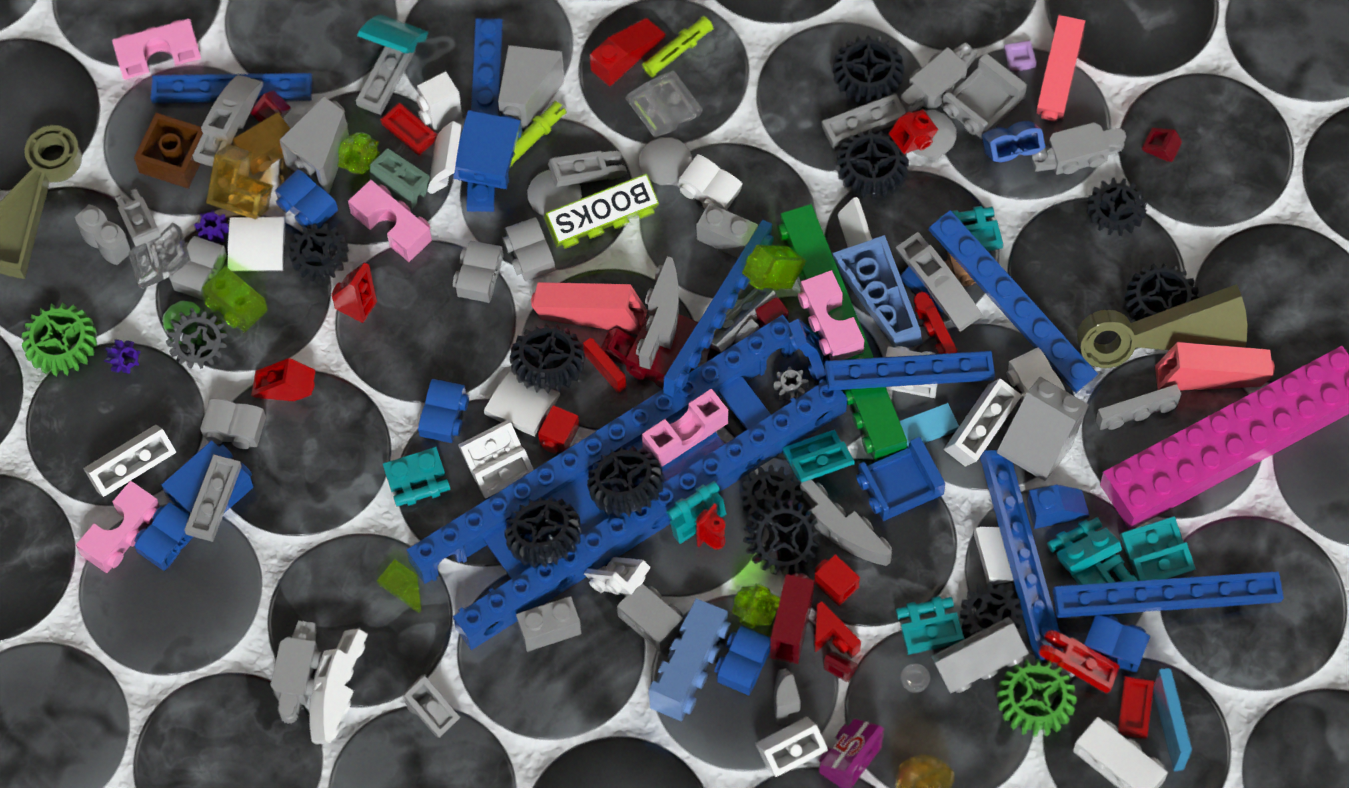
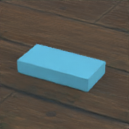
(930, 424)

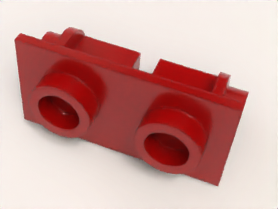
(710, 529)

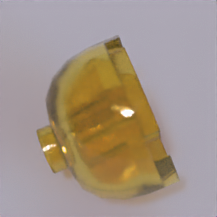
(924, 772)

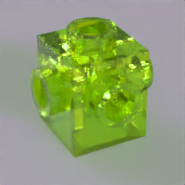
(357, 153)
(755, 605)

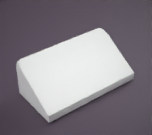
(854, 223)
(993, 555)

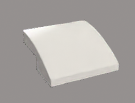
(444, 156)
(256, 244)
(520, 405)
(496, 458)

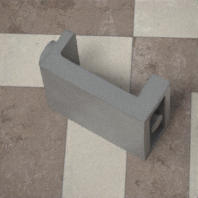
(985, 97)

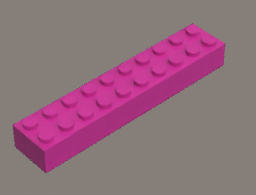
(1230, 440)

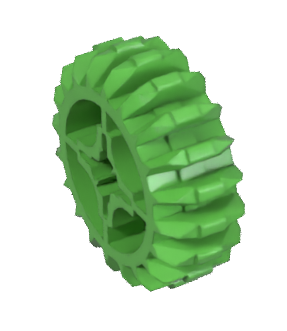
(42, 352)
(1025, 677)

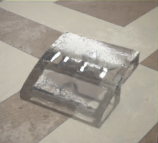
(664, 103)
(159, 257)

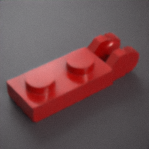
(933, 323)
(1080, 660)

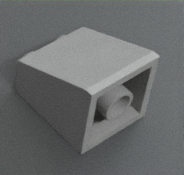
(529, 82)
(315, 142)
(1043, 429)

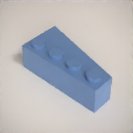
(878, 285)
(688, 660)

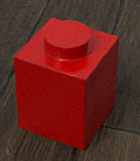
(558, 430)
(836, 579)

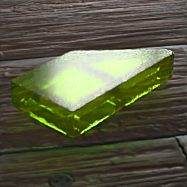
(402, 584)

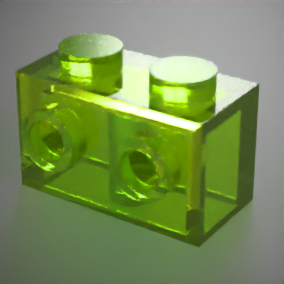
(773, 267)
(234, 299)

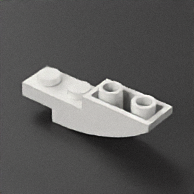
(330, 695)

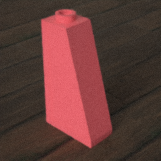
(1060, 68)
(590, 305)
(1213, 367)

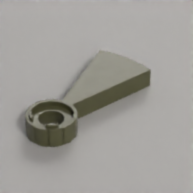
(24, 203)
(1207, 320)

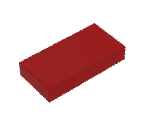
(409, 129)
(604, 365)
(1135, 707)

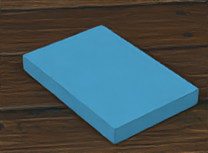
(1172, 719)

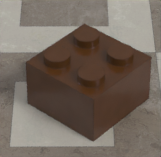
(169, 150)

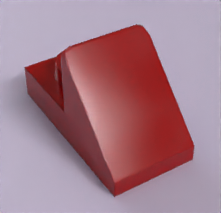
(831, 627)

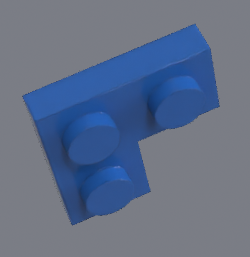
(808, 342)

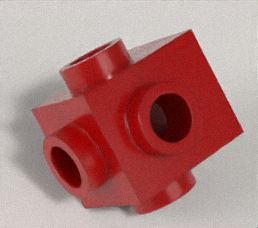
(913, 131)

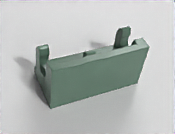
(399, 177)

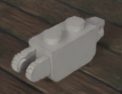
(941, 75)
(1078, 149)
(295, 670)

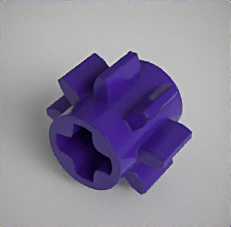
(212, 227)
(122, 349)

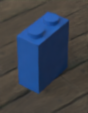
(186, 482)

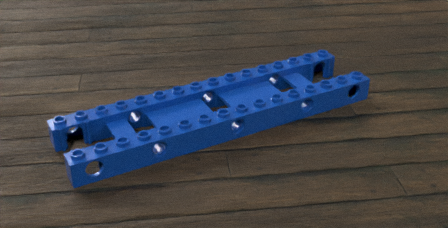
(608, 535)

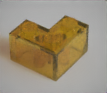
(231, 186)

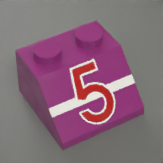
(851, 753)

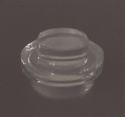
(915, 678)

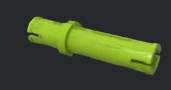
(686, 39)
(541, 125)

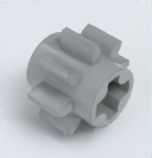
(790, 378)

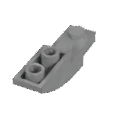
(226, 117)
(939, 281)
(663, 313)
(850, 532)

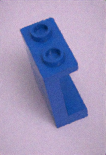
(486, 148)
(901, 480)

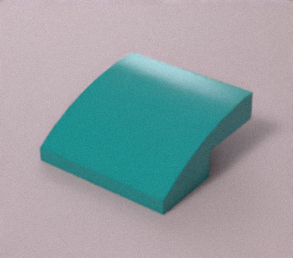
(392, 33)
(817, 456)
(1157, 550)

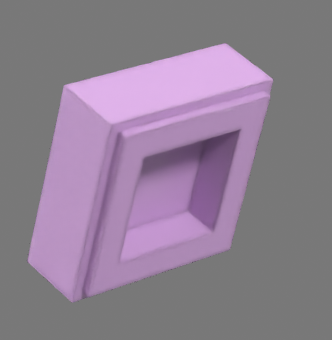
(1020, 56)

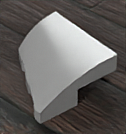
(785, 697)

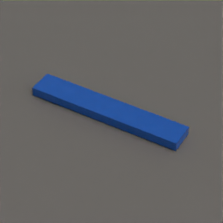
(209, 87)
(909, 370)

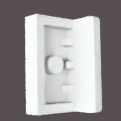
(619, 576)

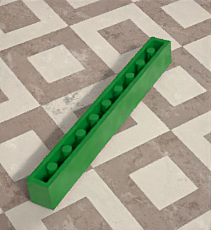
(872, 406)

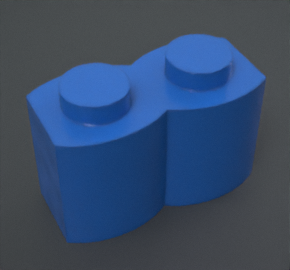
(1020, 138)
(305, 200)
(442, 411)
(164, 537)
(1118, 642)
(744, 660)

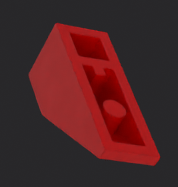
(624, 50)
(355, 294)

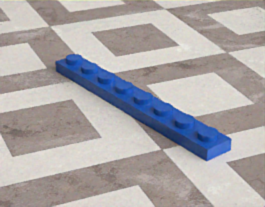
(485, 96)
(1012, 301)
(714, 315)
(1020, 549)
(1167, 594)

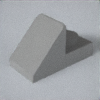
(430, 706)

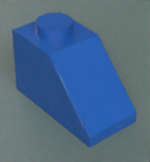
(1056, 505)

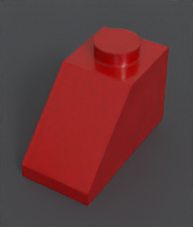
(284, 381)

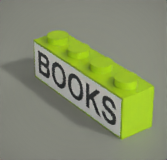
(601, 211)

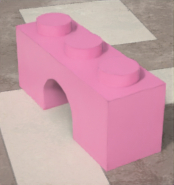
(135, 49)
(375, 205)
(838, 338)
(701, 420)
(107, 547)

